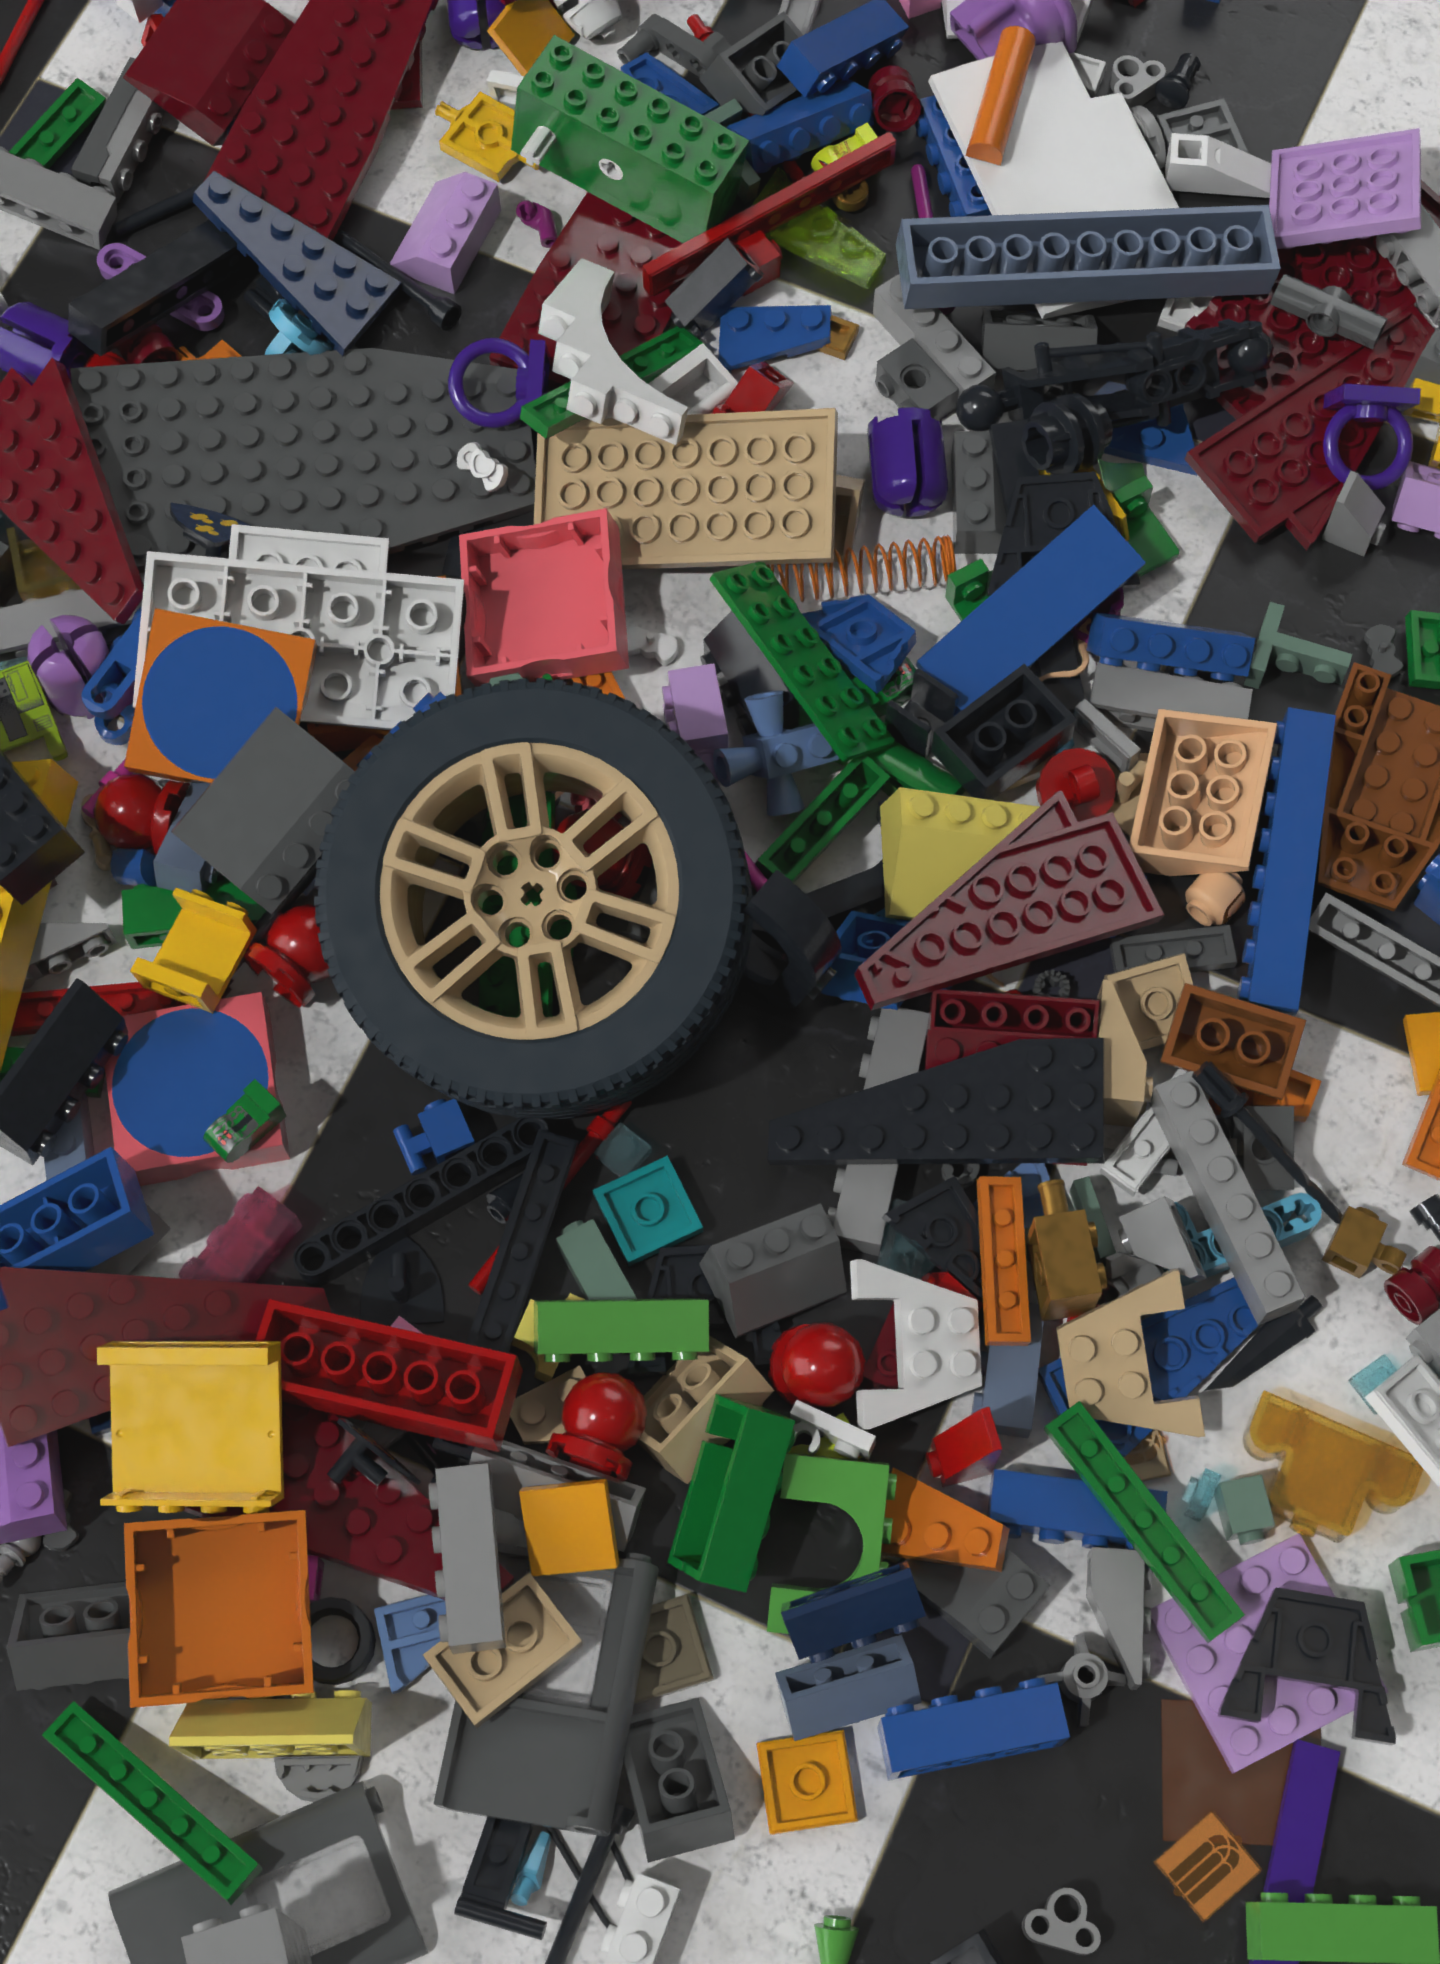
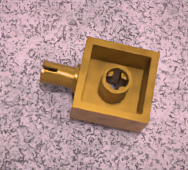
(1063, 1257)

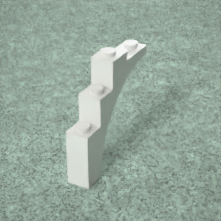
(598, 376)

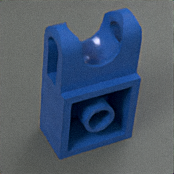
(117, 680)

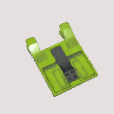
(26, 712)

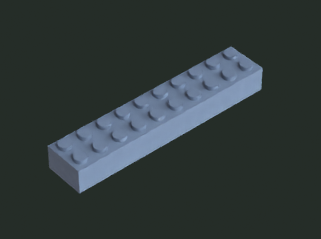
(1086, 256)

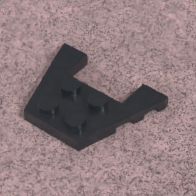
(1040, 512)
(680, 1276)
(1314, 1643)

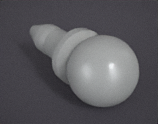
(15, 1553)

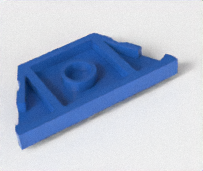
(1152, 443)
(864, 637)

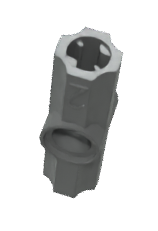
(1329, 311)

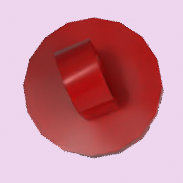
(1082, 778)

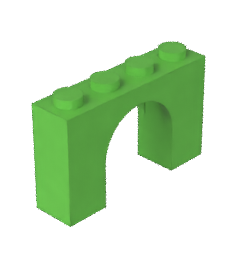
(851, 1485)

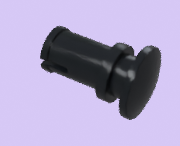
(1175, 87)

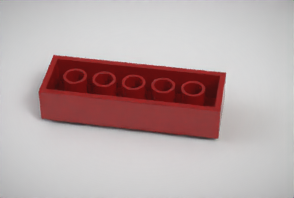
(393, 1375)

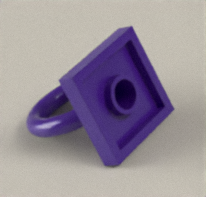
(531, 379)
(1370, 404)

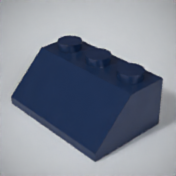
(853, 1612)

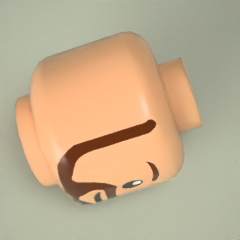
(1215, 897)

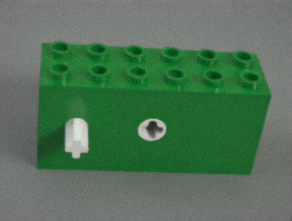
(626, 142)

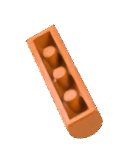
(1001, 95)

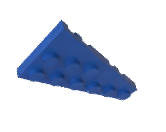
(1180, 1353)

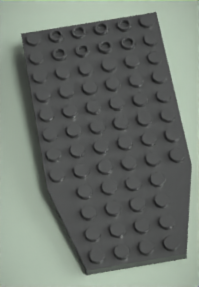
(302, 445)

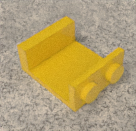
(198, 951)

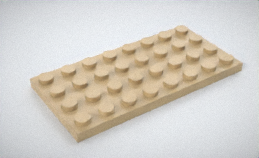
(723, 496)

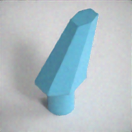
(531, 1870)

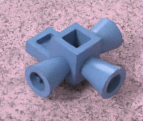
(773, 754)

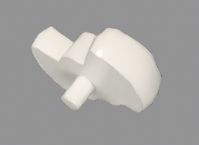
(482, 466)
(652, 645)

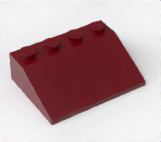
(208, 60)

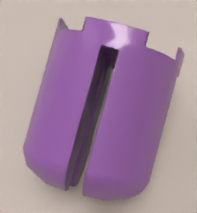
(62, 671)

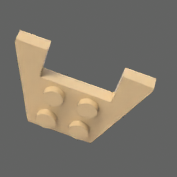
(1109, 1366)

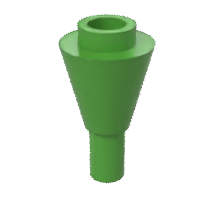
(835, 1939)

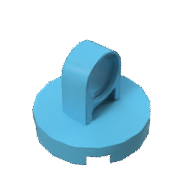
(295, 332)

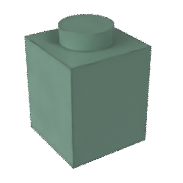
(1244, 1509)

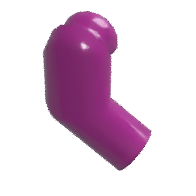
(540, 219)

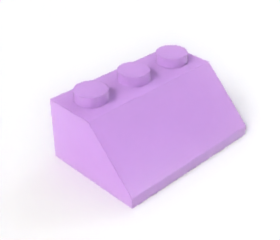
(449, 231)
(1418, 499)

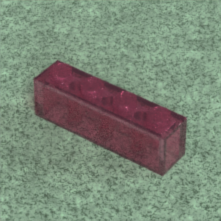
(246, 1243)

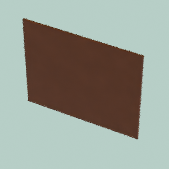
(1200, 1780)

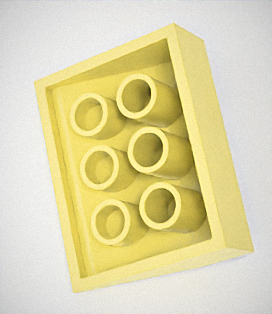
(935, 840)
(275, 1727)

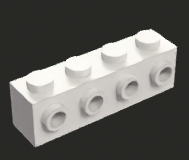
(643, 1922)

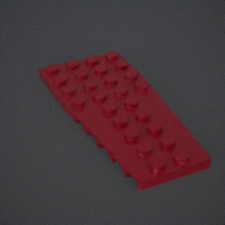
(324, 107)
(614, 242)
(1297, 350)

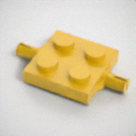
(481, 136)

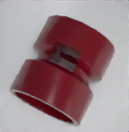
(894, 98)
(148, 347)
(1417, 1290)

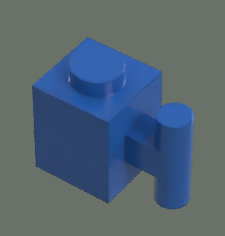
(443, 1134)

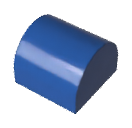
(133, 867)

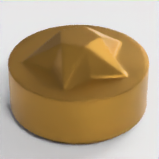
(852, 198)

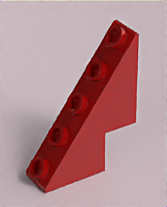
(756, 391)

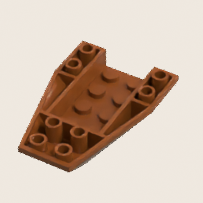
(1380, 791)

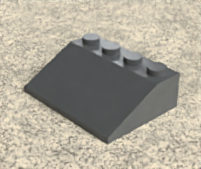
(267, 810)

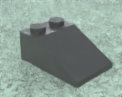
(980, 1602)
(676, 1781)

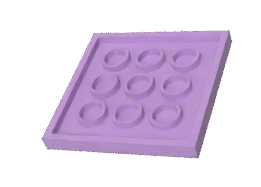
(1346, 189)
(1207, 1669)

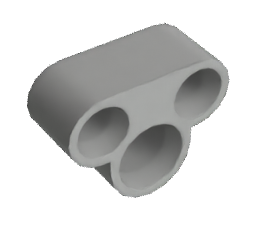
(1143, 80)
(1062, 1934)

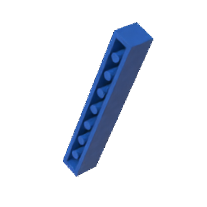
(1289, 861)

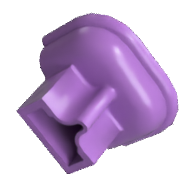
(982, 21)

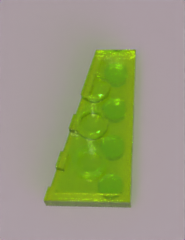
(825, 240)

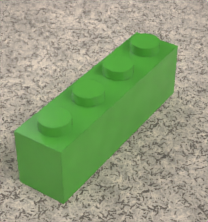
(621, 1327)
(1342, 1931)

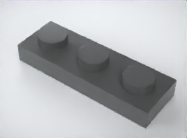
(1204, 948)

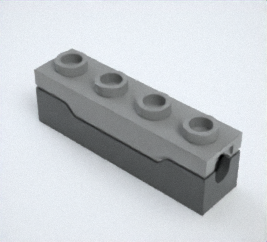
(118, 139)

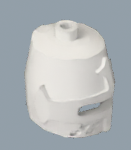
(591, 16)

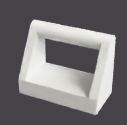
(691, 367)

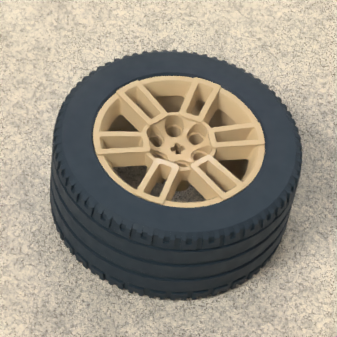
(475, 756)

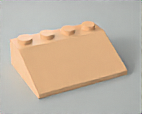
(1201, 793)

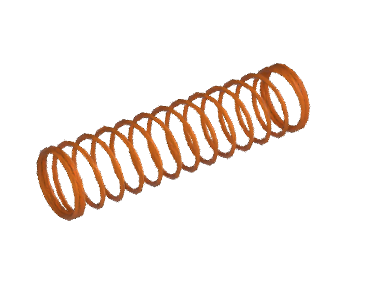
(947, 559)

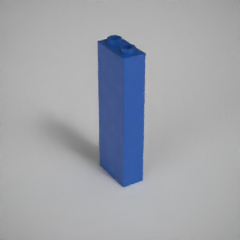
(1034, 608)

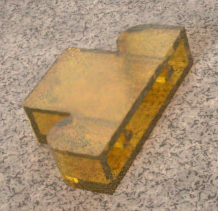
(1326, 1468)

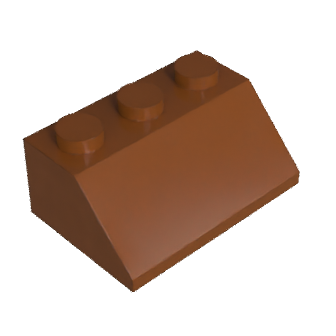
(1241, 1039)

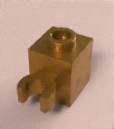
(1358, 1244)

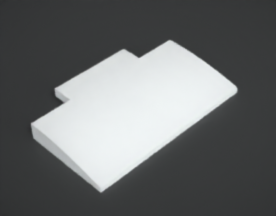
(1061, 148)
(376, 632)

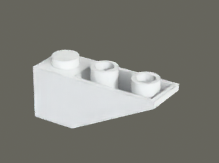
(1214, 167)

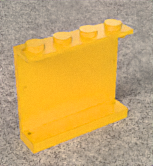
(195, 1425)

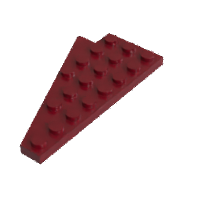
(355, 1522)

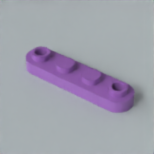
(190, 313)

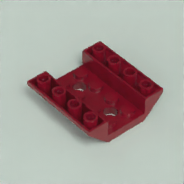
(976, 1021)

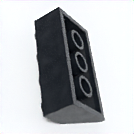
(57, 1070)

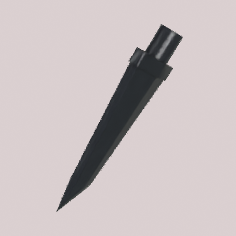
(1269, 1343)

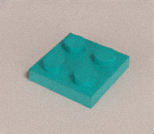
(648, 1210)

